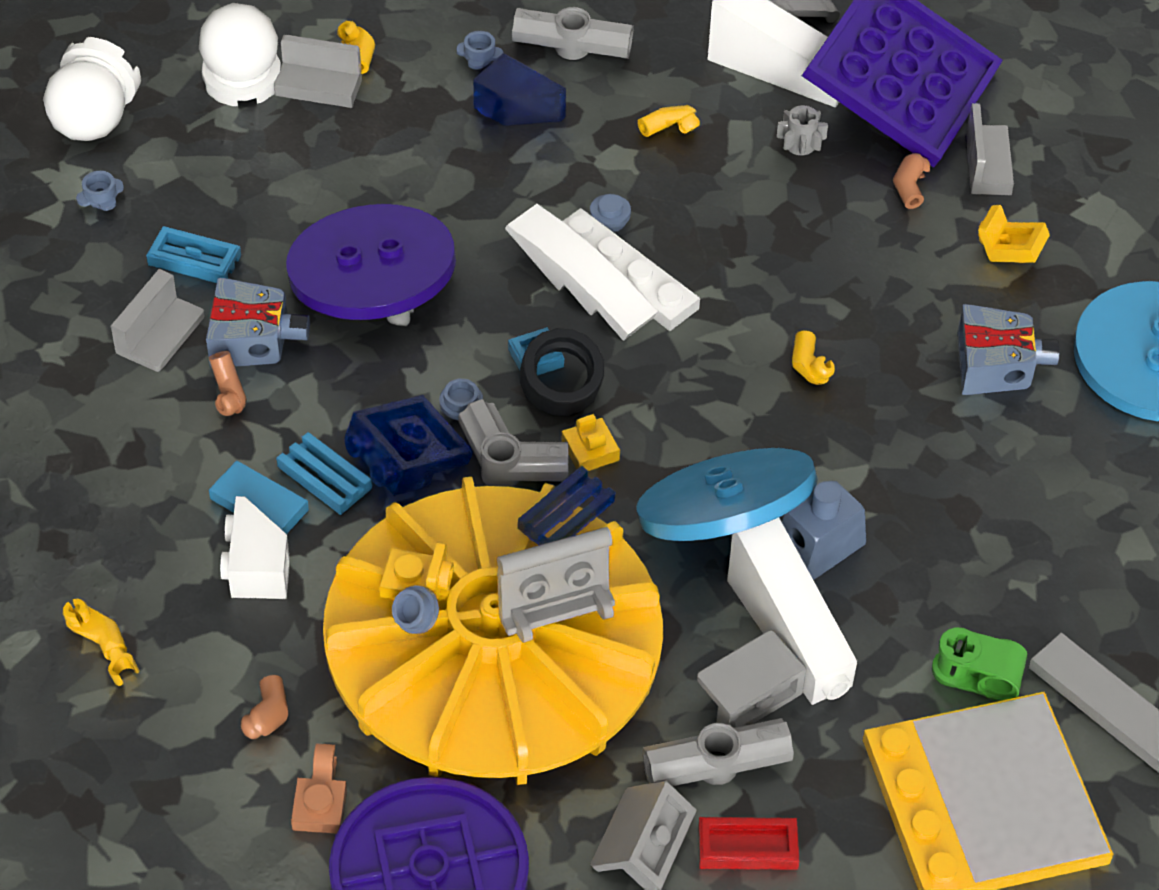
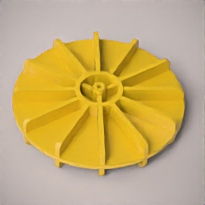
(465, 689)

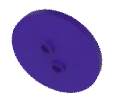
(371, 261)
(429, 838)

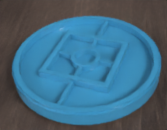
(1120, 348)
(727, 494)

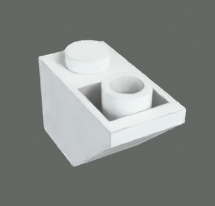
(257, 554)

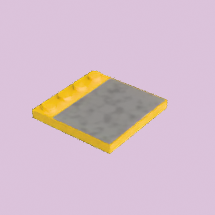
(986, 796)

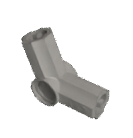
(505, 458)

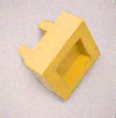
(591, 443)

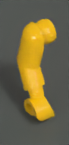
(102, 631)

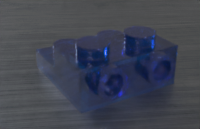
(405, 444)

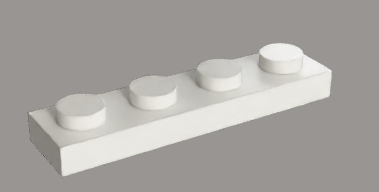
(664, 292)

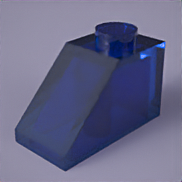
(518, 94)

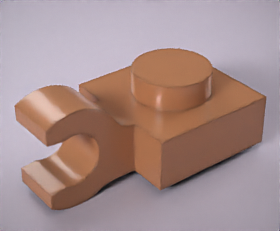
(320, 800)

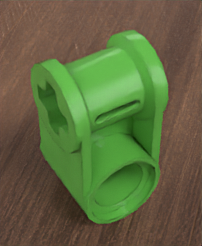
(983, 664)

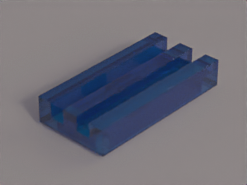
(557, 496)

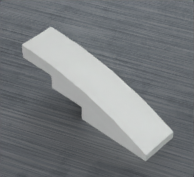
(581, 269)

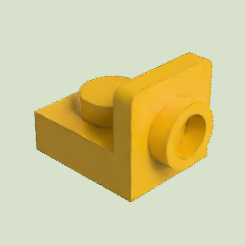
(419, 569)

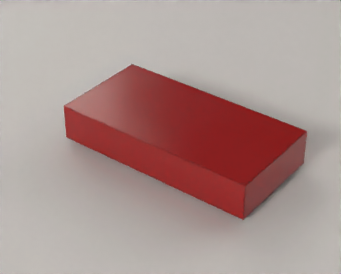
(748, 843)

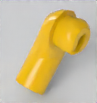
(355, 35)
(667, 116)
(805, 362)

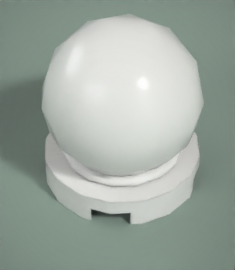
(239, 54)
(90, 90)

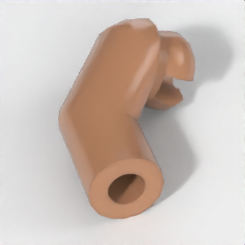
(906, 177)
(232, 395)
(270, 712)

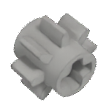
(802, 130)

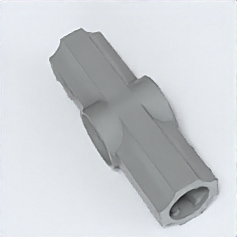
(572, 33)
(743, 747)

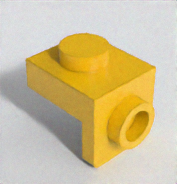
(1011, 240)

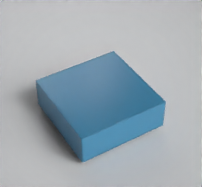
(547, 363)

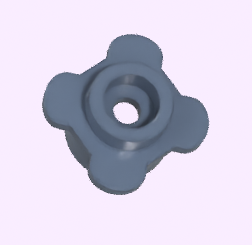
(479, 49)
(99, 190)

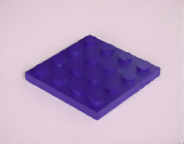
(904, 72)

